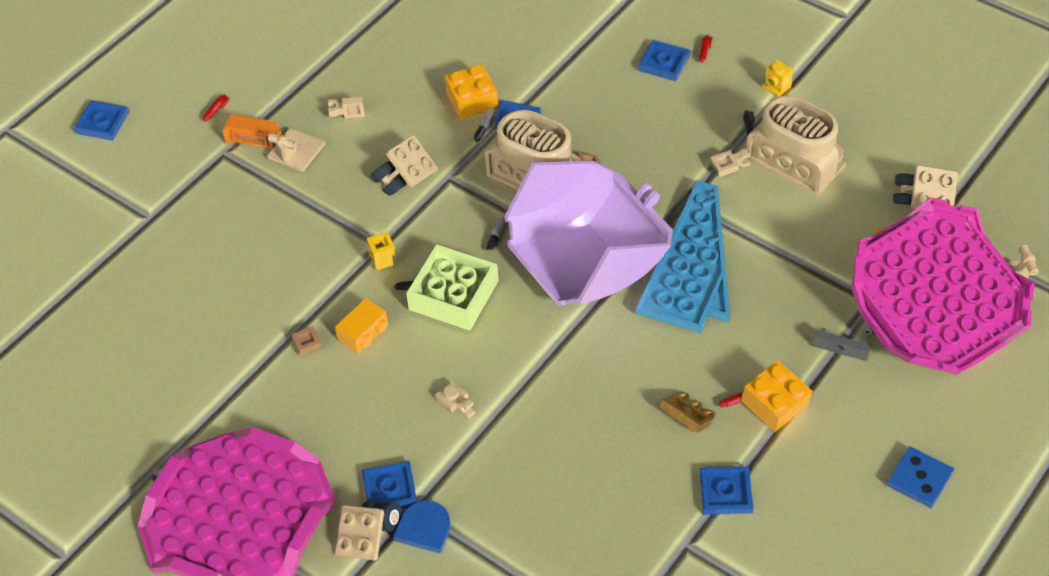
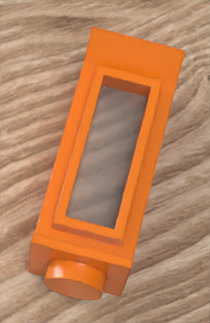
(250, 131)

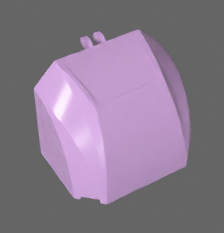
(585, 230)

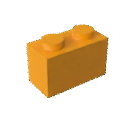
(361, 325)

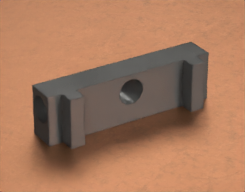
(841, 345)

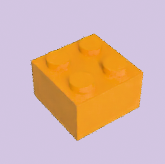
(471, 91)
(776, 395)

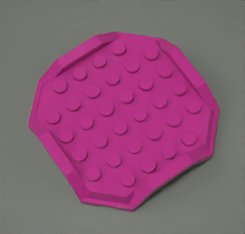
(940, 289)
(235, 507)

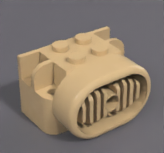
(525, 139)
(797, 143)

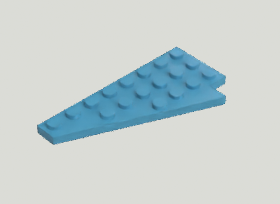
(692, 274)

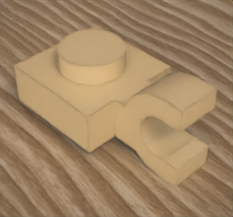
(349, 107)
(728, 163)
(454, 398)

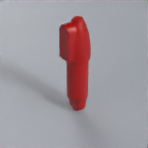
(705, 45)
(219, 103)
(730, 401)

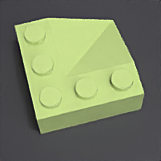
(452, 287)

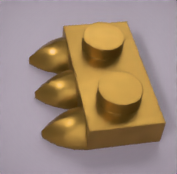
(687, 412)

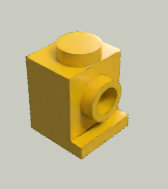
(778, 78)
(381, 250)

